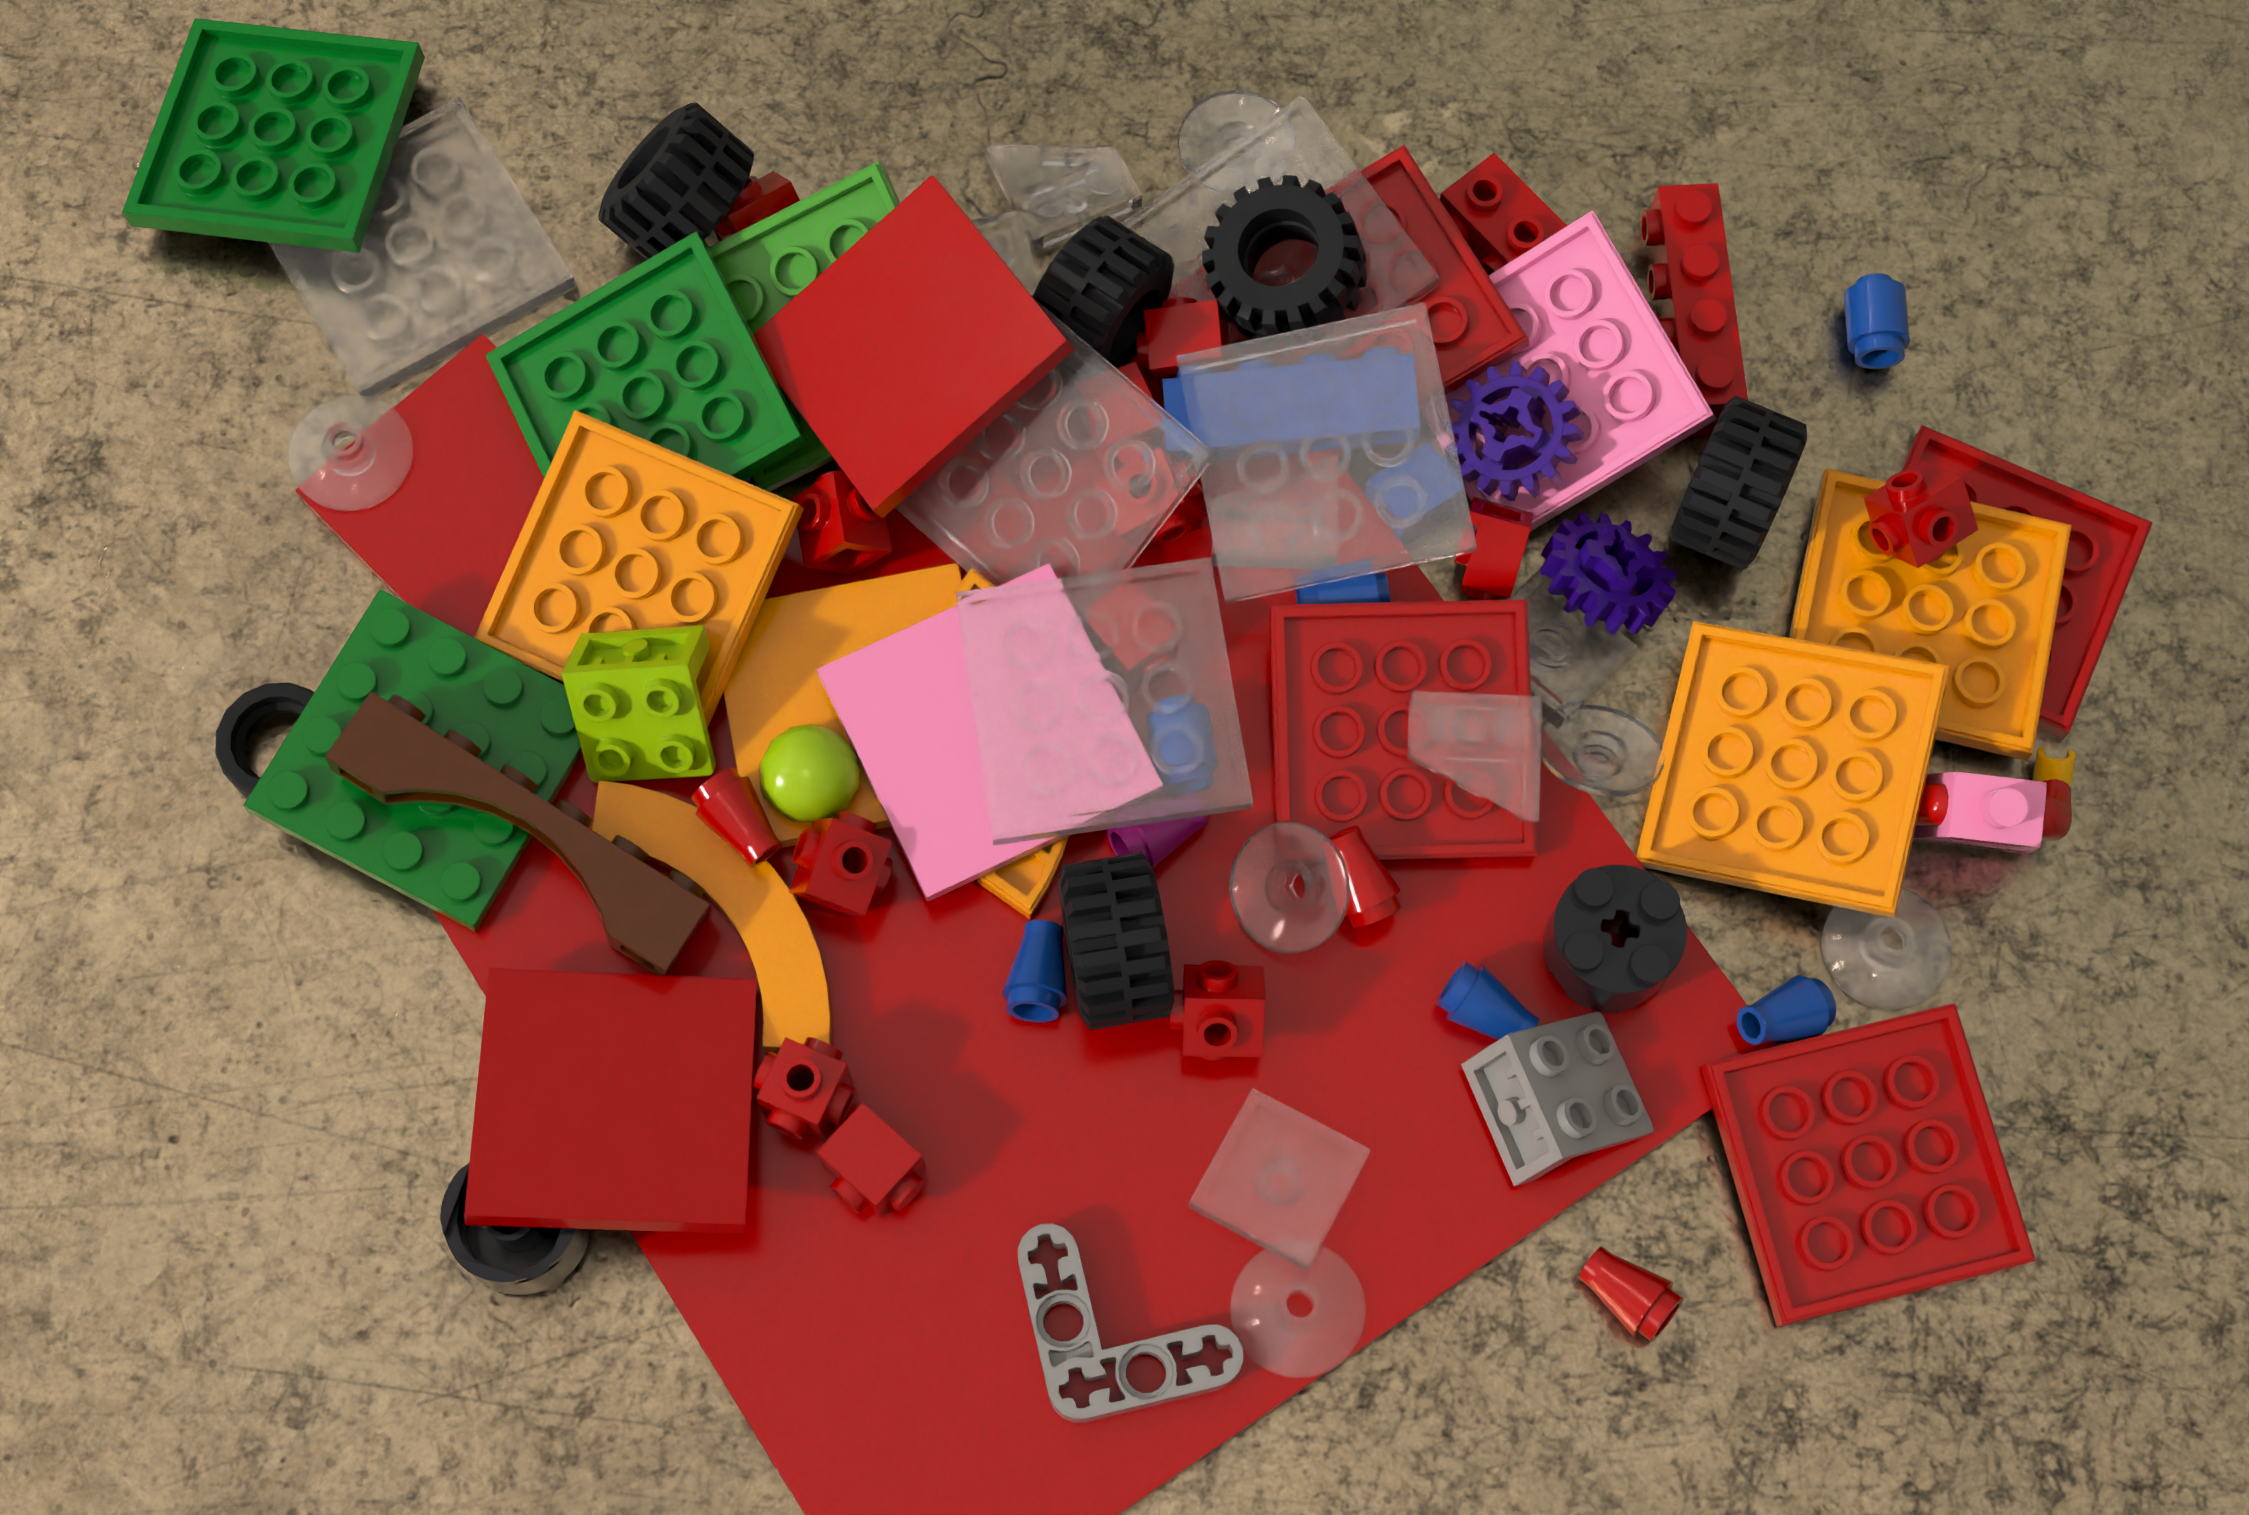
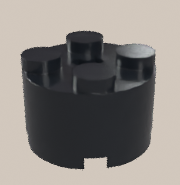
(1644, 916)
(507, 1261)

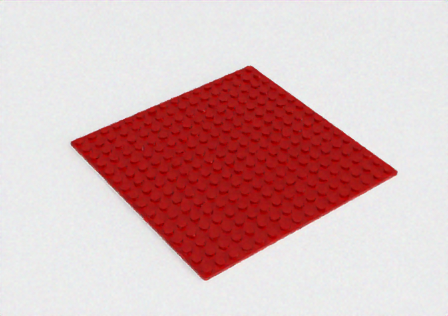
(901, 1348)

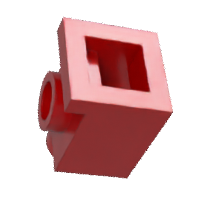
(1500, 548)

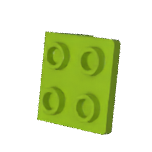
(640, 703)

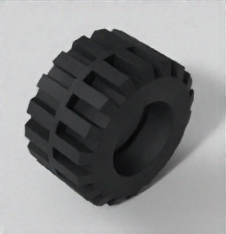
(676, 182)
(1265, 220)
(1105, 284)
(1739, 482)
(1116, 941)

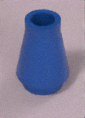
(1037, 976)
(1483, 1003)
(1791, 1011)

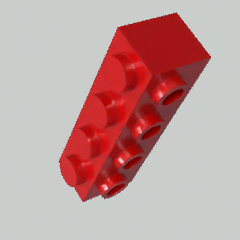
(1498, 214)
(1695, 289)

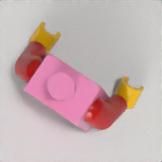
(1999, 810)

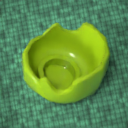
(809, 773)

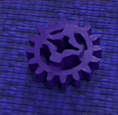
(1521, 408)
(1608, 573)

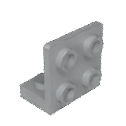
(1555, 1095)

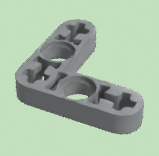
(1085, 1351)

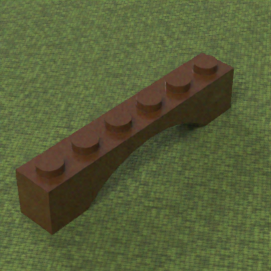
(406, 762)

